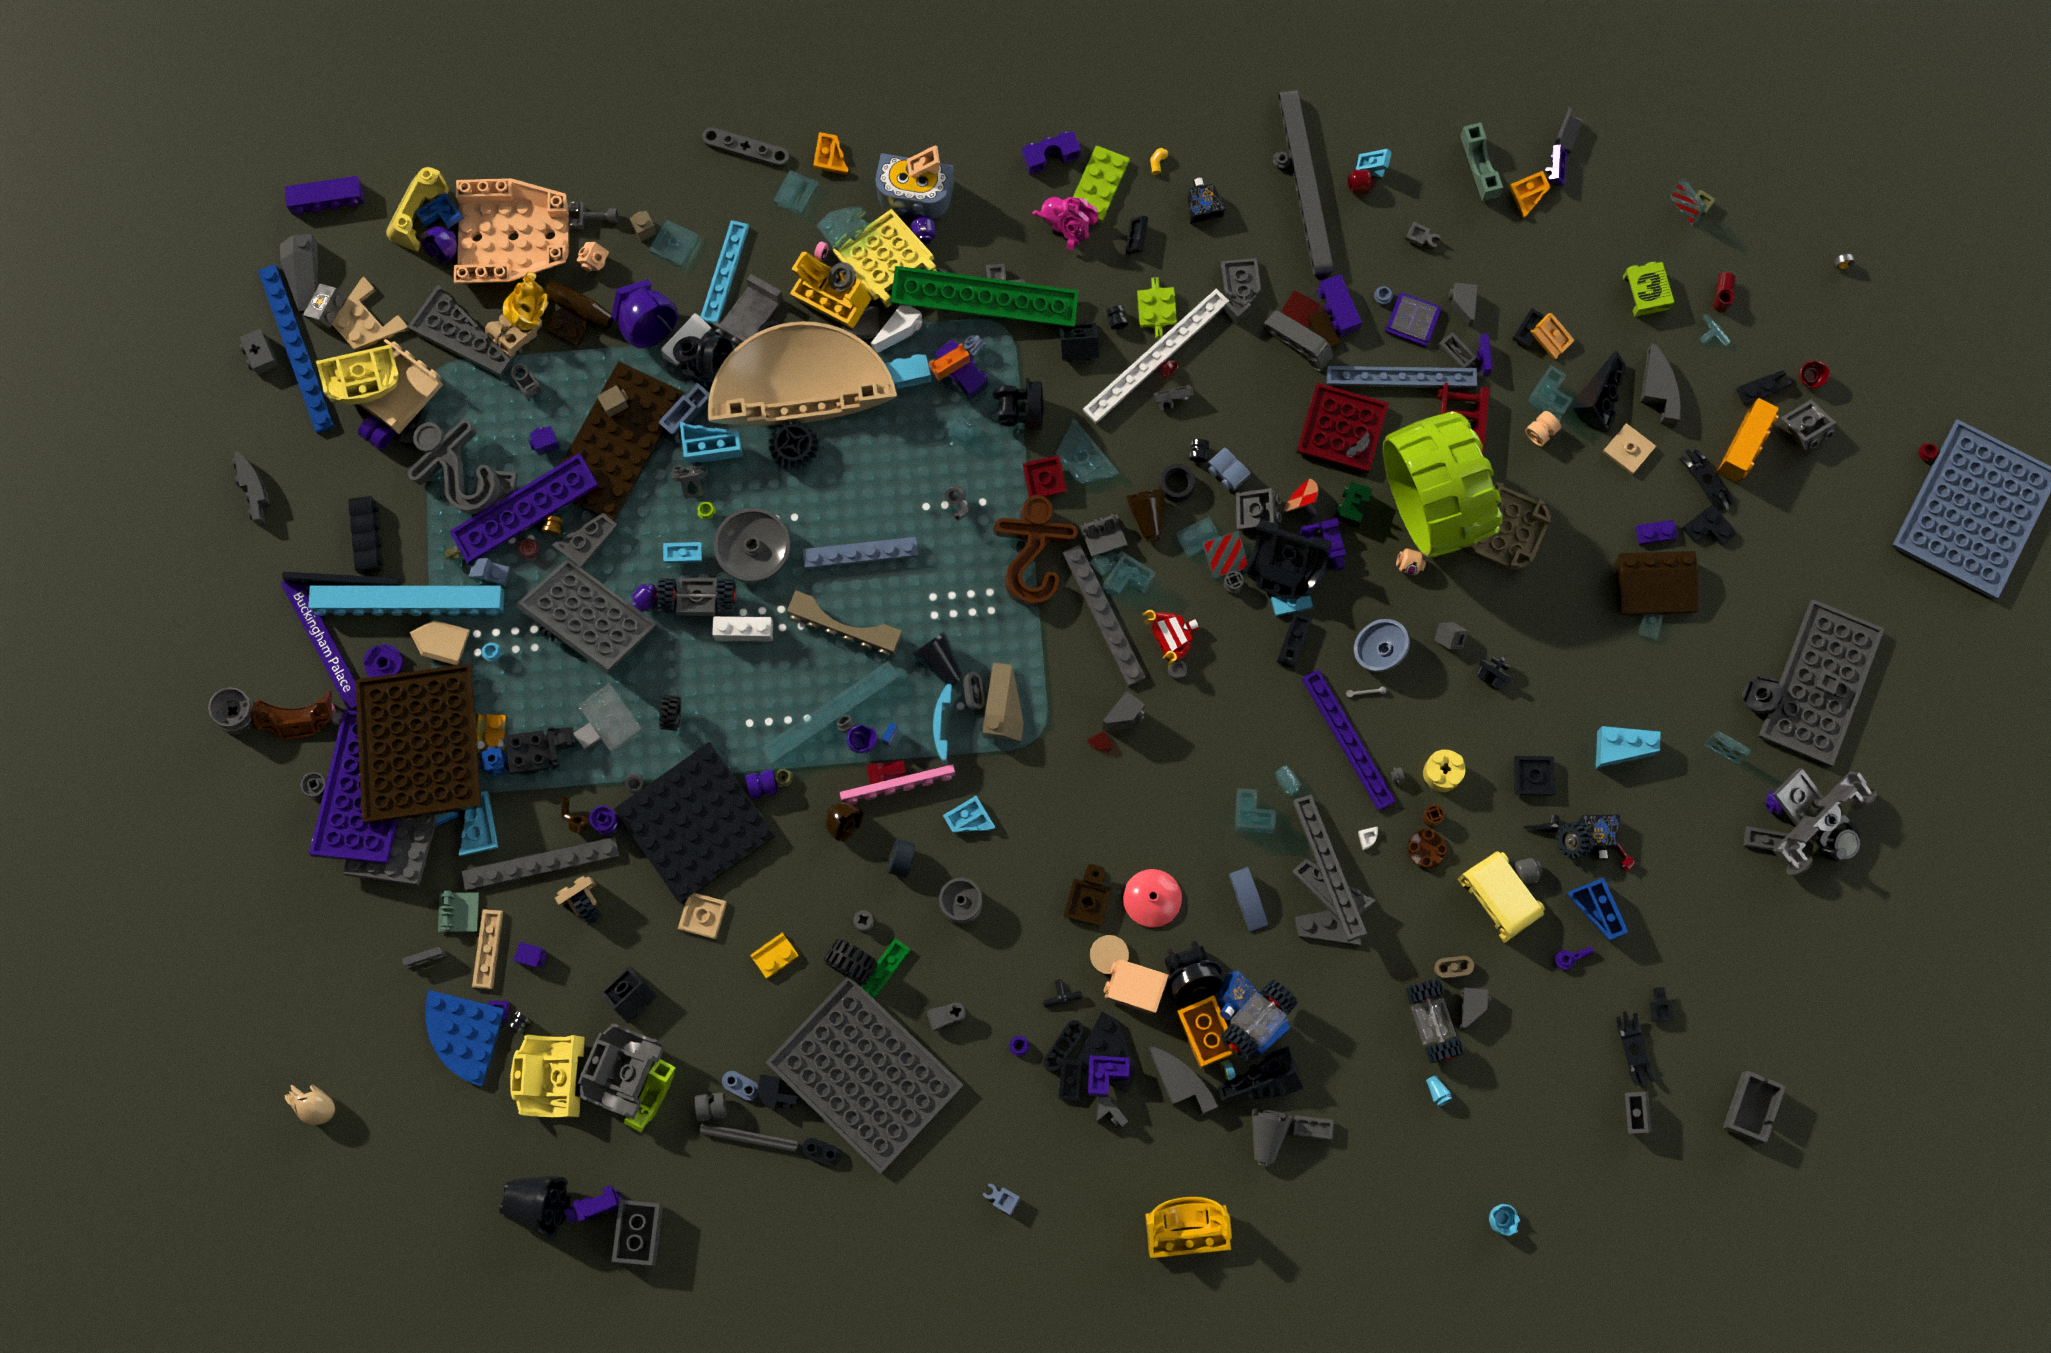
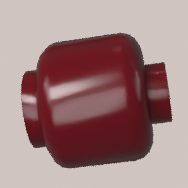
(1360, 181)

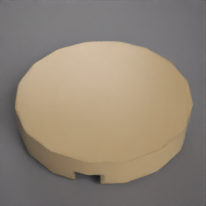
(1107, 951)

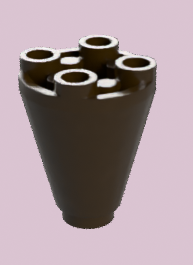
(1148, 512)

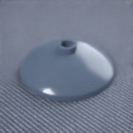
(1376, 639)

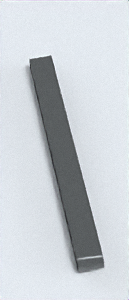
(1305, 183)

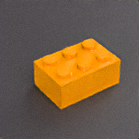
(1203, 1031)

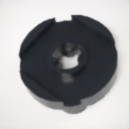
(1770, 702)

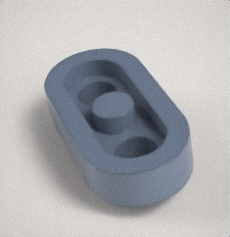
(740, 1085)

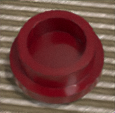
(1928, 452)

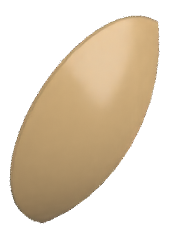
(798, 375)

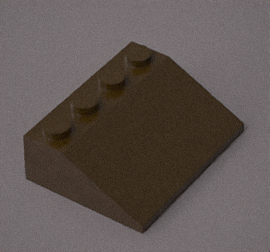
(1657, 582)

